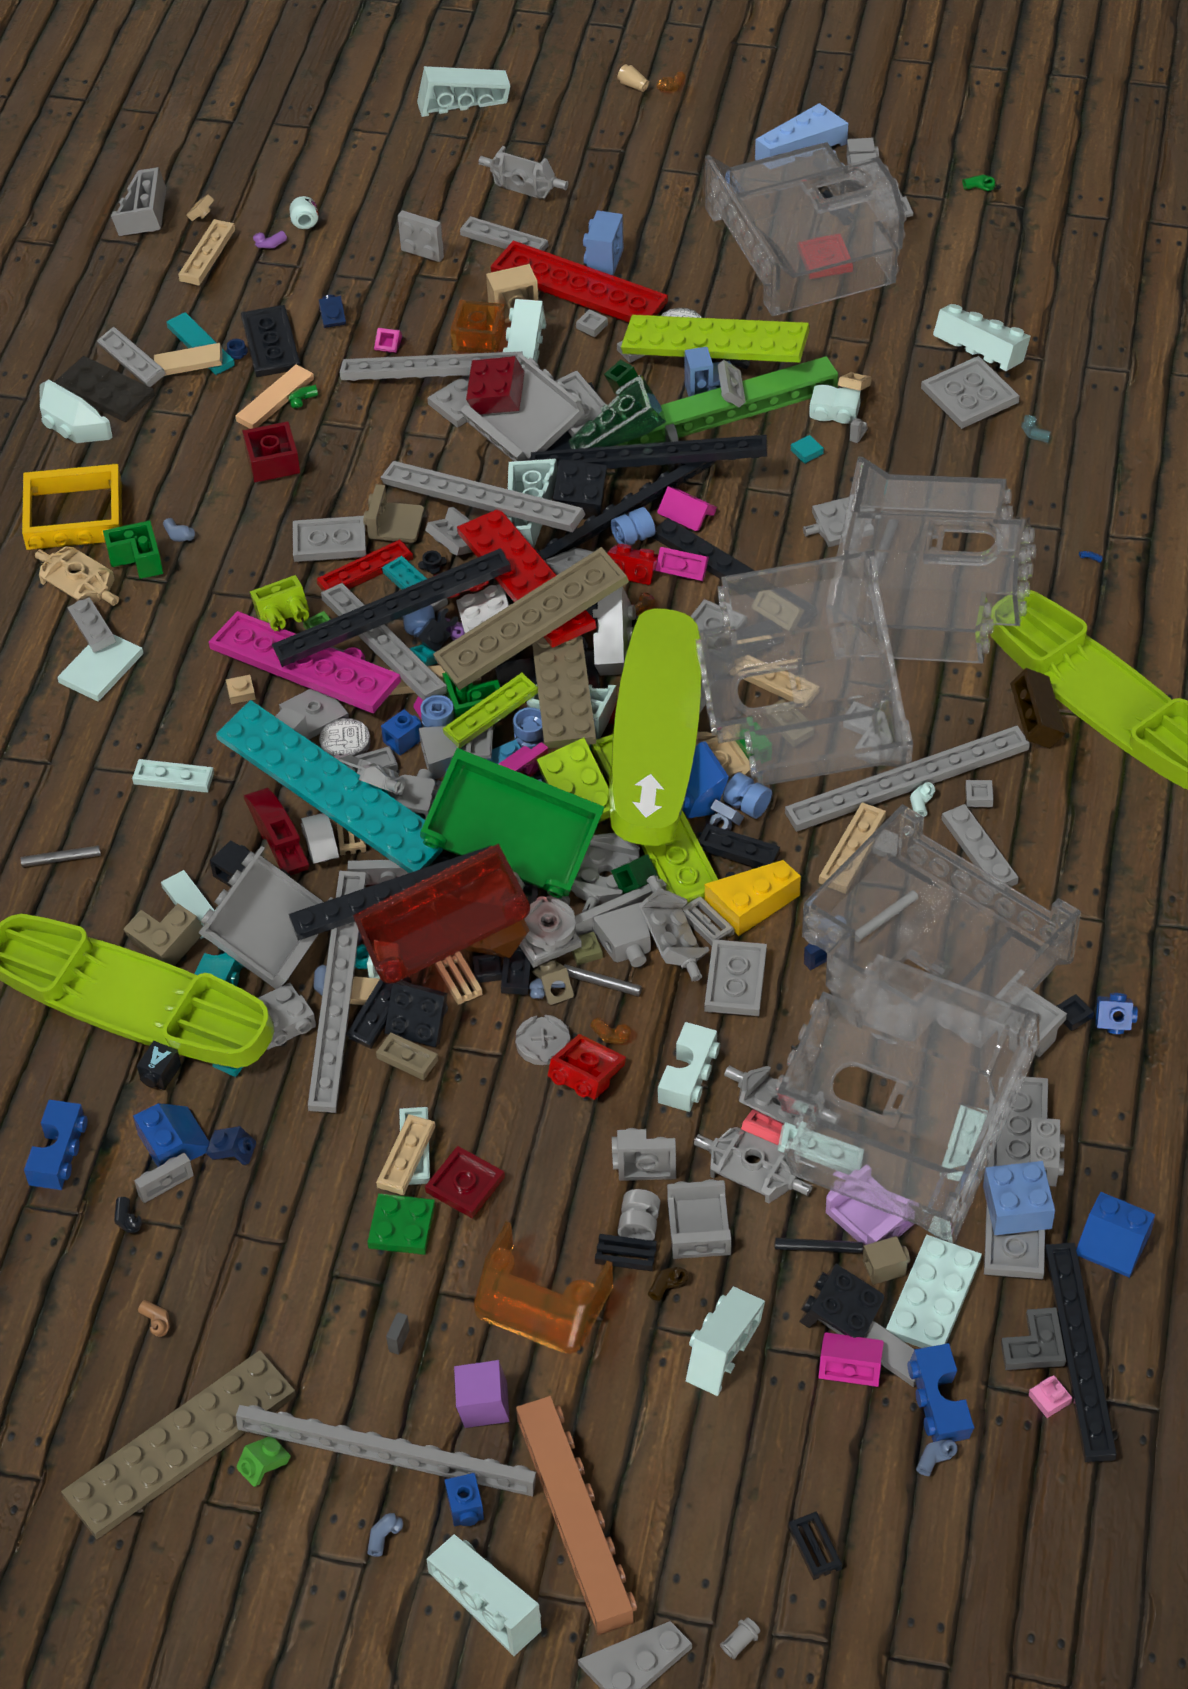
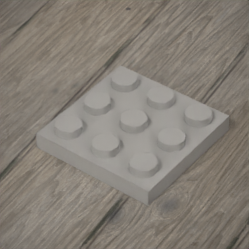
(970, 392)

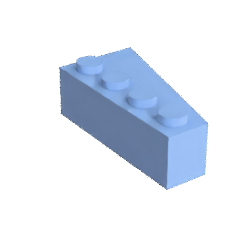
(805, 130)

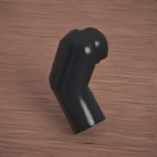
(123, 1218)

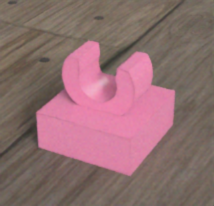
(1050, 1396)

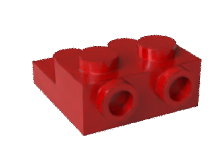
(585, 1066)

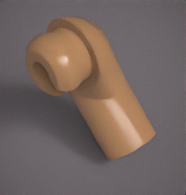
(159, 1318)

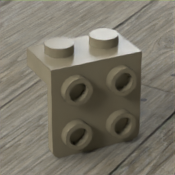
(391, 520)

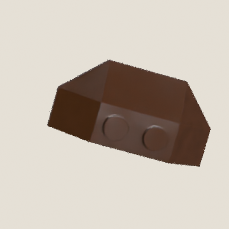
(503, 942)

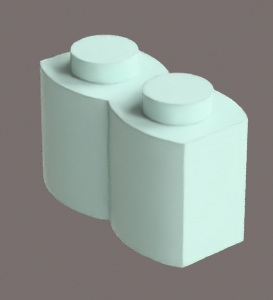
(834, 404)

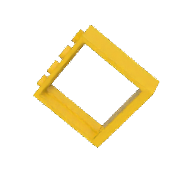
(70, 481)

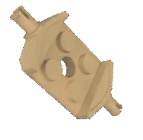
(92, 580)

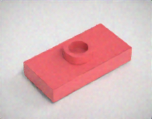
(762, 1126)

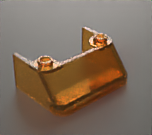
(534, 1310)

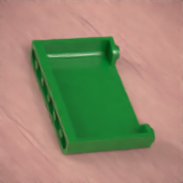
(535, 823)

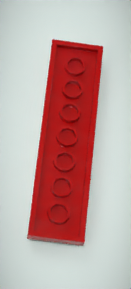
(583, 284)
(528, 568)

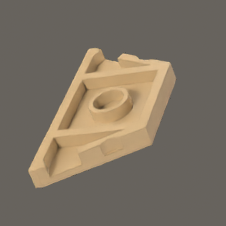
(728, 754)

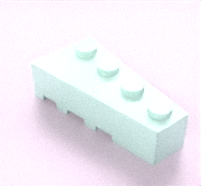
(534, 479)

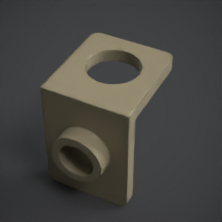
(549, 973)

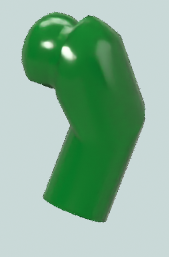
(981, 182)
(302, 393)

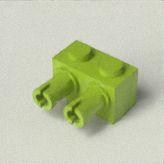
(280, 601)

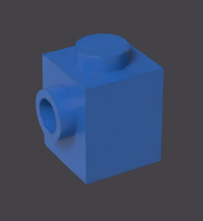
(401, 732)
(464, 1500)

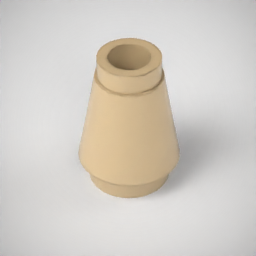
(632, 77)

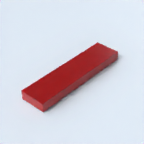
(364, 567)

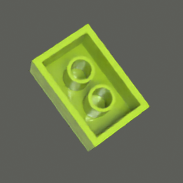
(576, 772)

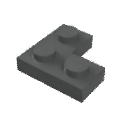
(1041, 1347)

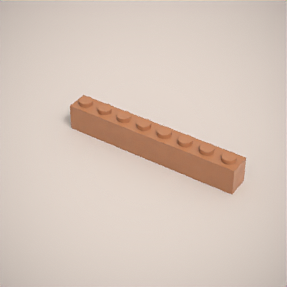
(575, 1517)

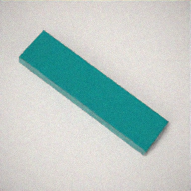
(194, 336)

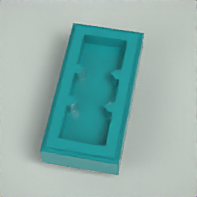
(402, 573)

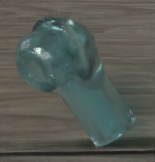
(1032, 431)

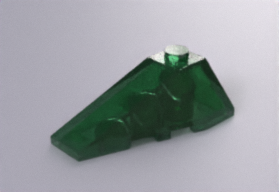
(627, 417)

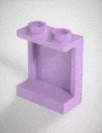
(863, 1221)

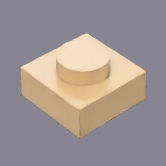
(201, 208)
(240, 689)

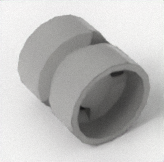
(639, 1214)

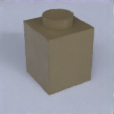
(885, 1260)

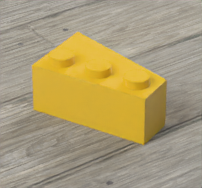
(753, 894)

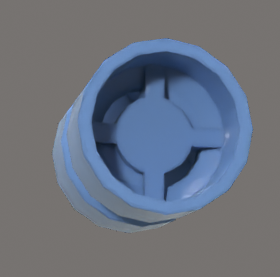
(633, 527)
(437, 711)
(528, 727)
(747, 795)

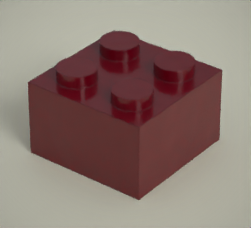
(495, 385)
(271, 451)

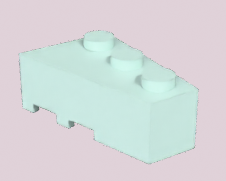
(526, 328)

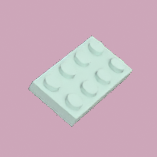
(933, 1293)

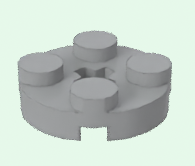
(550, 937)

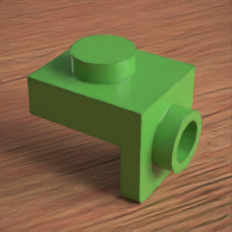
(261, 1458)

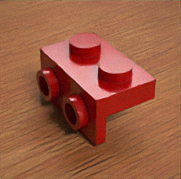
(636, 564)

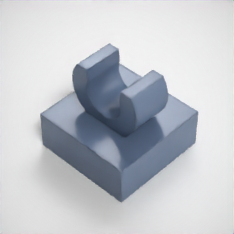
(725, 813)

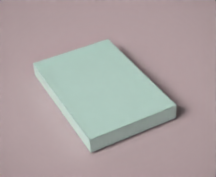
(99, 671)

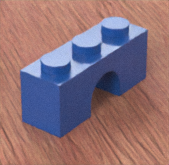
(52, 1165)
(944, 1418)

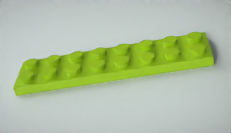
(723, 337)
(678, 861)

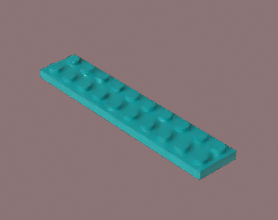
(328, 786)

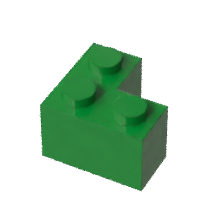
(134, 544)
(469, 695)

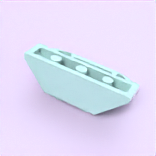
(71, 415)

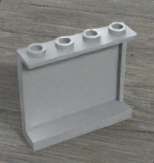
(543, 415)
(255, 920)

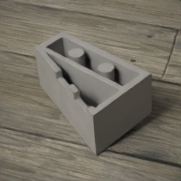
(143, 204)
(613, 632)

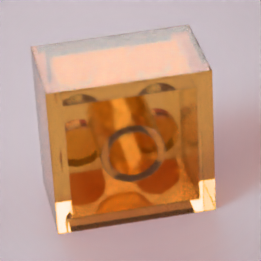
(477, 327)

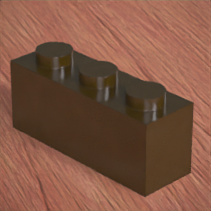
(1037, 708)

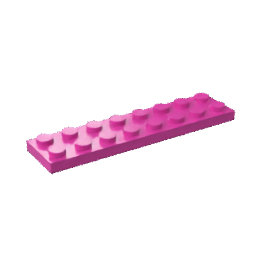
(325, 671)

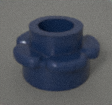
(236, 349)

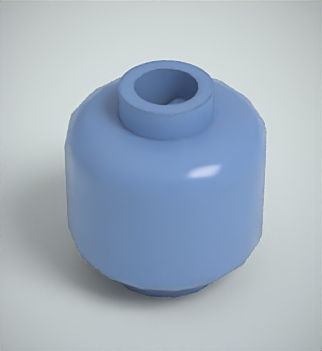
(416, 620)

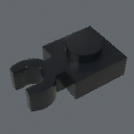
(434, 632)

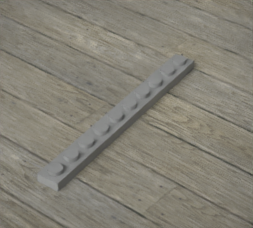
(483, 496)
(906, 778)
(335, 1005)
(385, 1450)

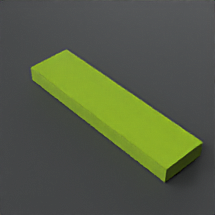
(490, 710)

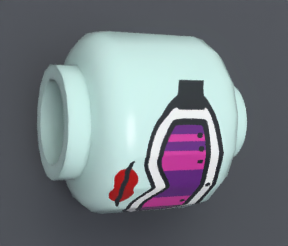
(303, 212)

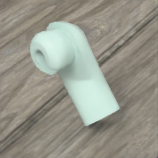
(921, 797)

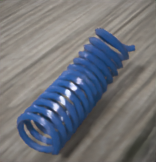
(1084, 554)

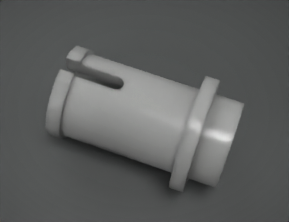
(740, 1637)

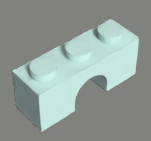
(683, 1086)

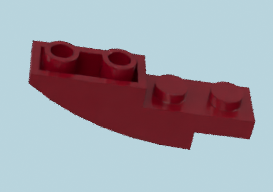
(277, 830)

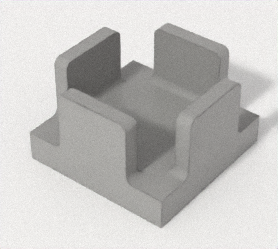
(1049, 1019)

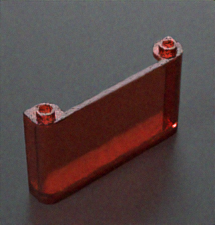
(442, 915)

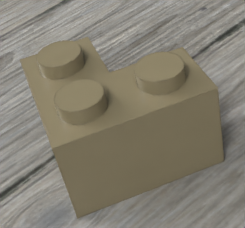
(165, 939)

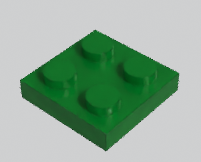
(401, 1224)

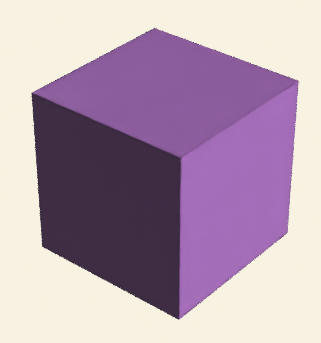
(481, 1394)

